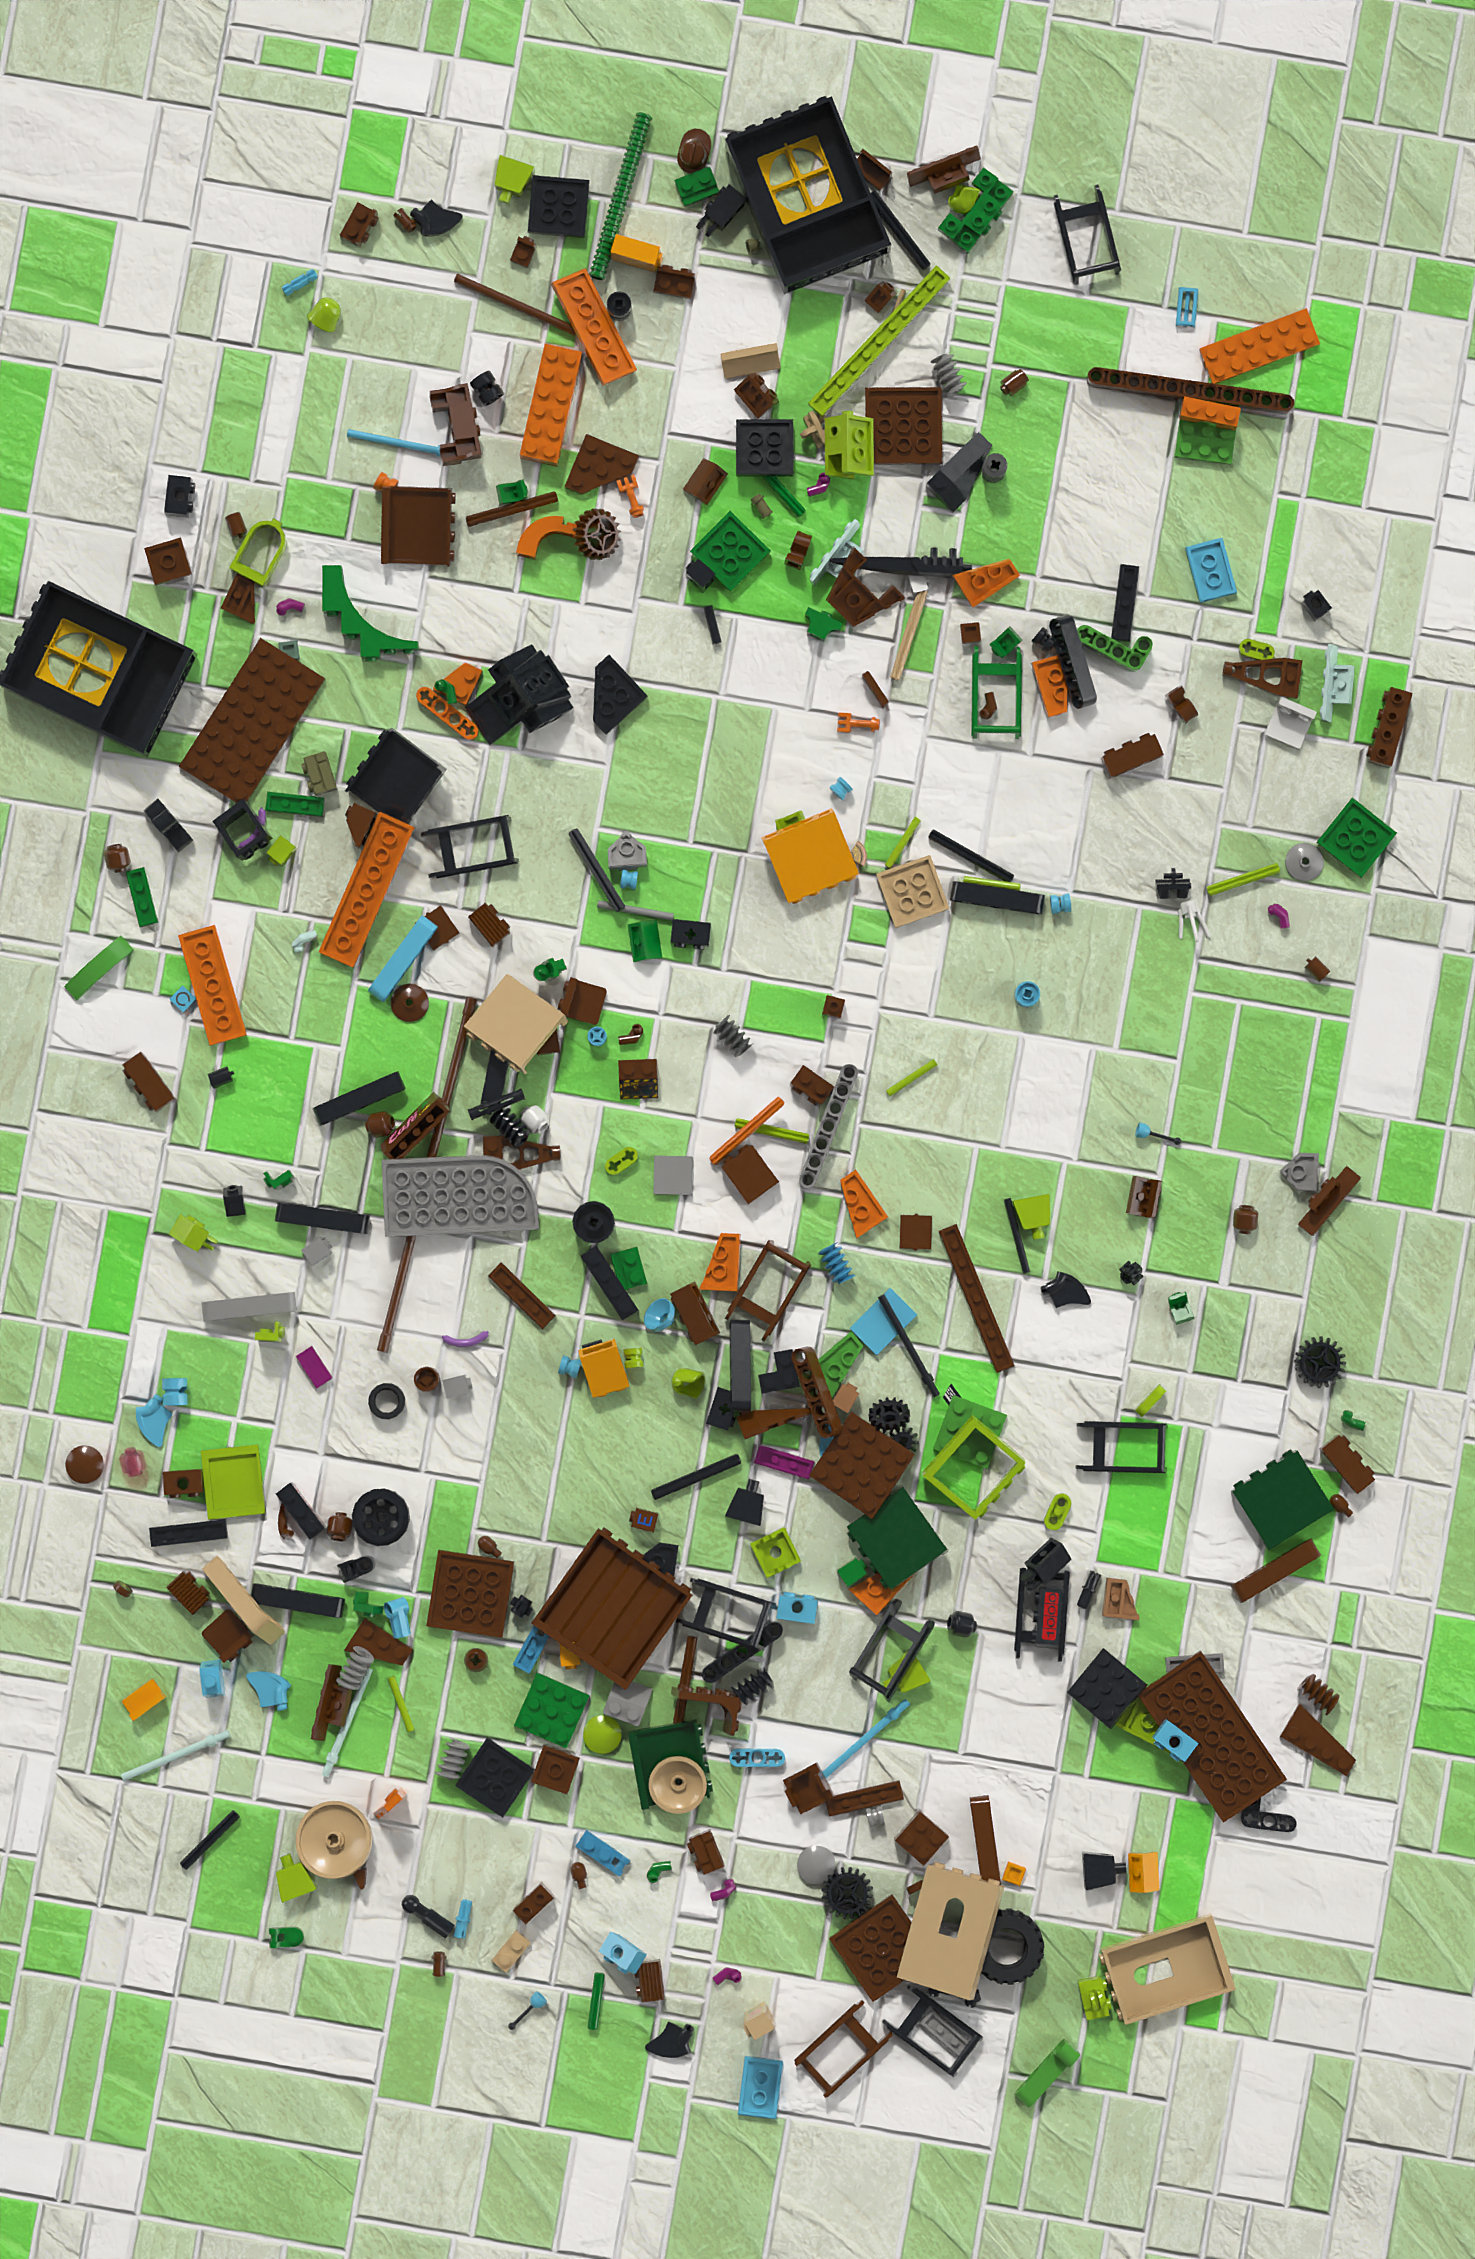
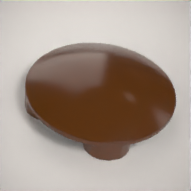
(84, 1464)

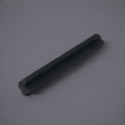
(210, 1839)

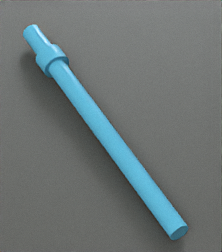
(394, 442)
(892, 1714)

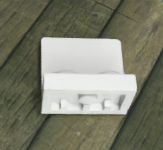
(1290, 722)

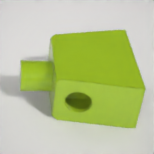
(512, 178)
(1033, 1213)
(914, 1677)
(293, 1879)

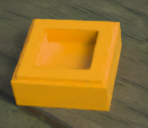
(1014, 1873)

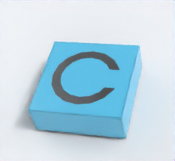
(183, 999)

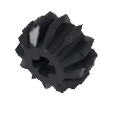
(906, 1434)

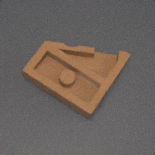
(1118, 1600)

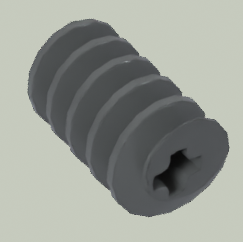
(997, 461)
(732, 1036)

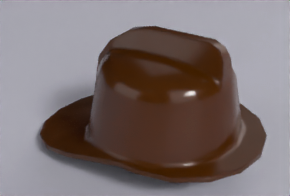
(694, 150)

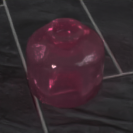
(132, 1462)

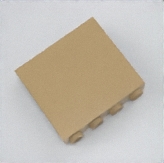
(514, 1023)

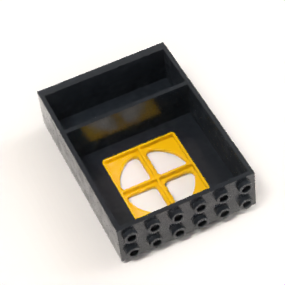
(826, 236)
(138, 688)

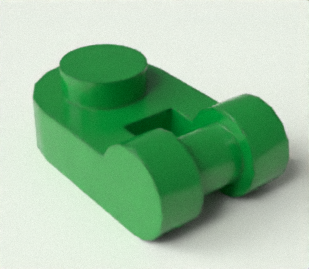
(292, 1937)

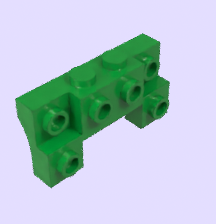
(985, 210)

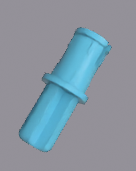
(462, 1919)

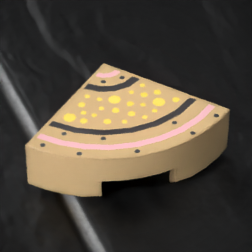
(859, 853)

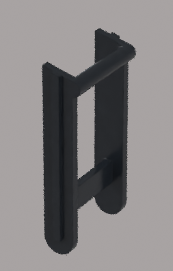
(1081, 212)
(447, 850)
(1099, 1447)
(705, 1606)
(903, 1629)
(1025, 1635)
(915, 2015)

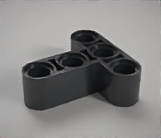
(168, 825)

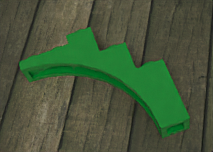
(372, 641)

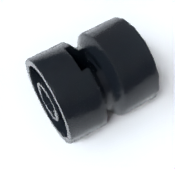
(619, 306)
(482, 383)

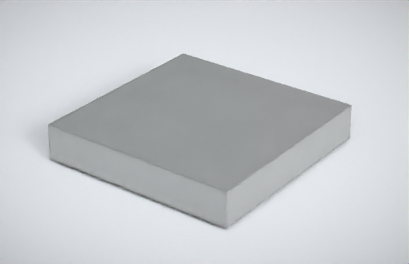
(673, 1175)

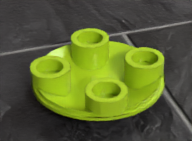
(602, 1734)

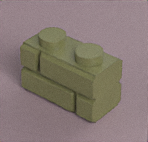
(320, 773)

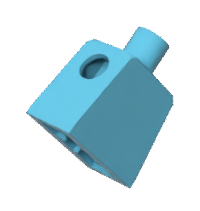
(212, 1678)

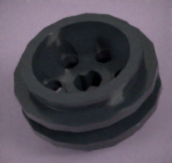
(371, 1535)

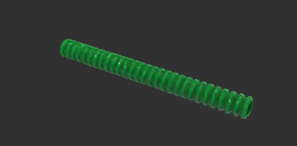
(620, 195)

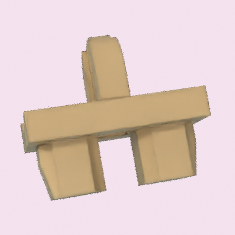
(813, 422)

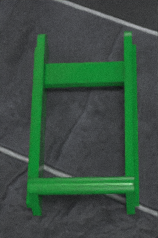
(996, 669)

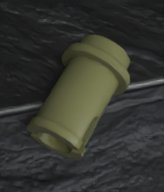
(761, 505)

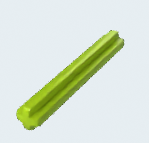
(1243, 879)
(776, 1131)

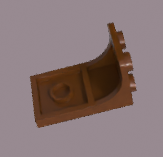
(728, 1702)

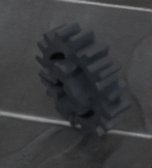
(889, 1415)

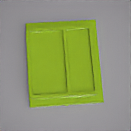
(233, 1481)

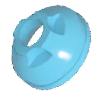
(657, 1312)

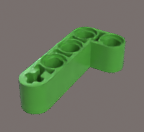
(1112, 644)
(1046, 2073)

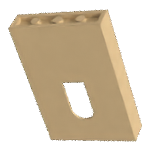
(1195, 1960)
(946, 1961)

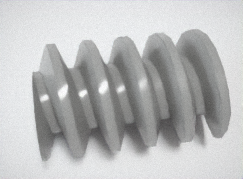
(948, 373)
(357, 1670)
(453, 1759)

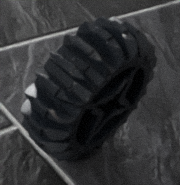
(1323, 1353)
(840, 1900)

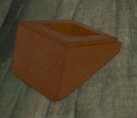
(360, 1876)

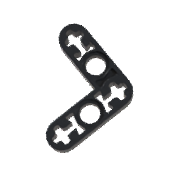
(1255, 1810)

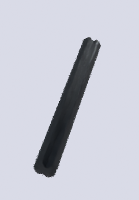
(900, 232)
(971, 856)
(596, 870)
(696, 1476)

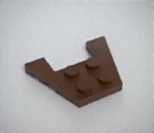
(853, 598)

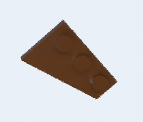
(379, 1643)

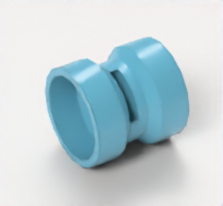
(1065, 903)
(569, 1366)

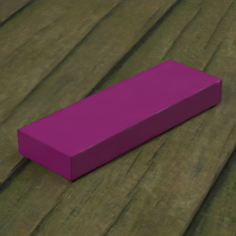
(784, 1461)

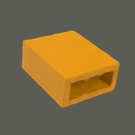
(636, 253)
(603, 1368)

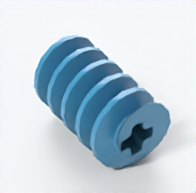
(836, 1264)

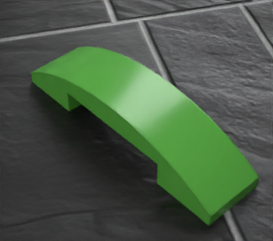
(98, 967)

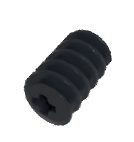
(509, 1127)
(753, 1686)

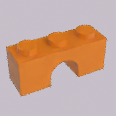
(1218, 414)

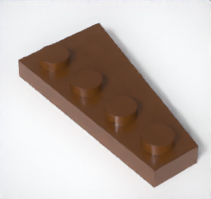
(1314, 1739)

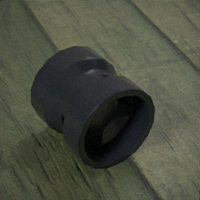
(1040, 638)

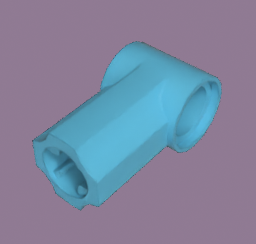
(397, 1613)

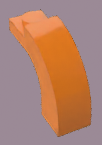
(539, 530)

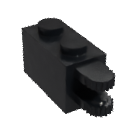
(722, 209)
(1045, 1564)

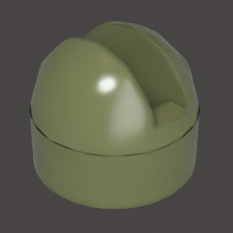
(752, 245)

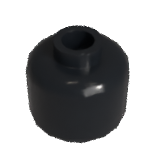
(961, 1624)

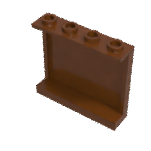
(417, 525)

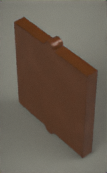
(446, 929)
(915, 1231)

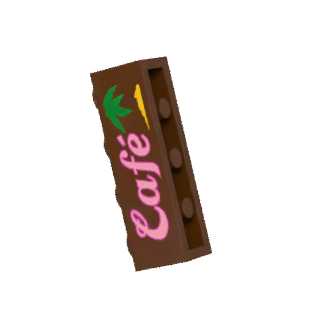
(415, 1127)

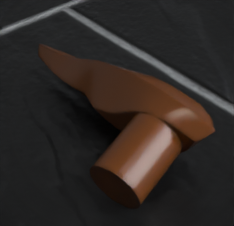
(282, 1524)

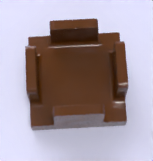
(168, 562)
(555, 1769)
(808, 1788)

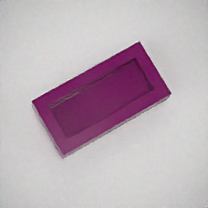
(314, 1367)

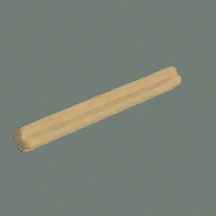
(908, 635)

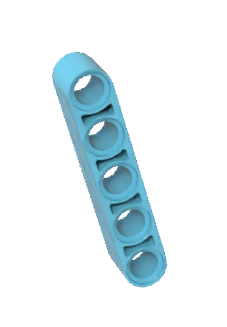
(402, 958)

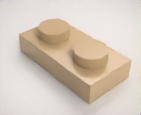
(511, 1951)

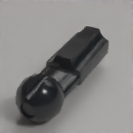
(429, 1917)

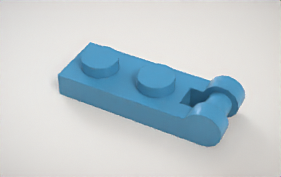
(530, 1650)
(602, 1852)

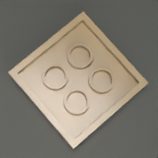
(912, 891)

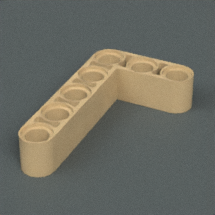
(242, 1602)

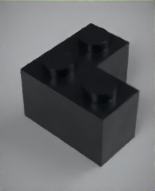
(784, 1377)

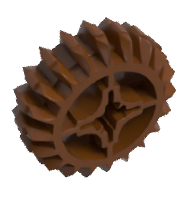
(590, 524)

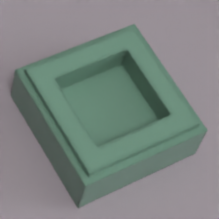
(290, 648)

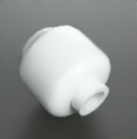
(534, 1119)

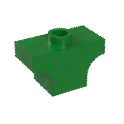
(821, 624)

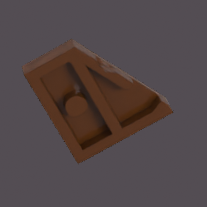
(240, 599)

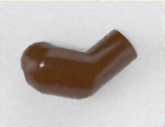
(633, 1037)

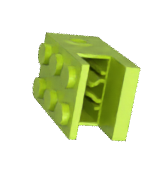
(849, 446)

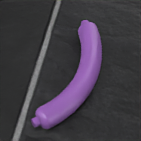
(262, 816)
(465, 1342)

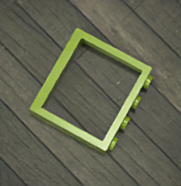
(950, 1448)

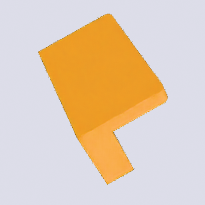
(143, 1699)
(1143, 1872)

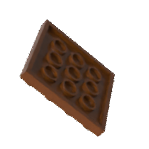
(905, 424)
(862, 1465)
(470, 1593)
(875, 1946)

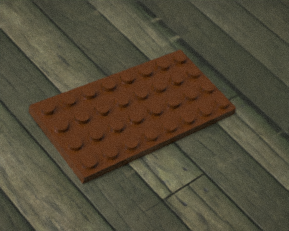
(252, 722)
(1230, 1757)

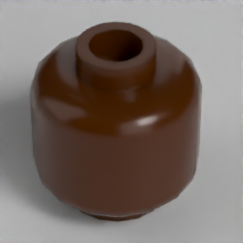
(117, 858)
(380, 1124)
(1245, 1219)
(339, 1527)

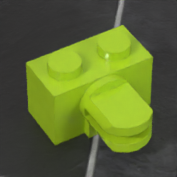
(191, 1233)
(1094, 1998)

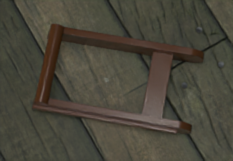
(757, 1310)
(859, 2031)

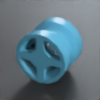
(841, 788)
(629, 879)
(597, 1036)

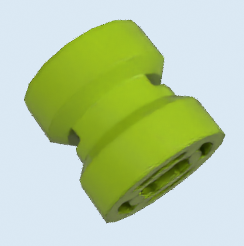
(633, 1357)

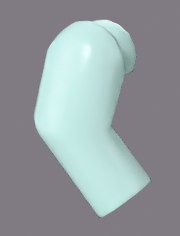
(303, 938)

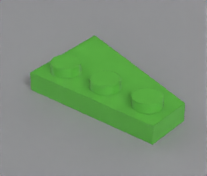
(838, 1360)

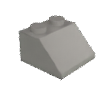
(629, 1703)

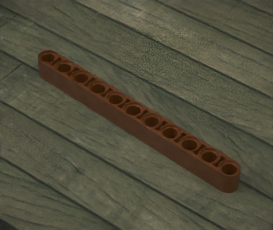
(1181, 384)

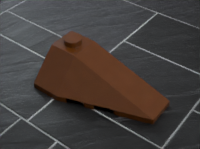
(760, 1421)

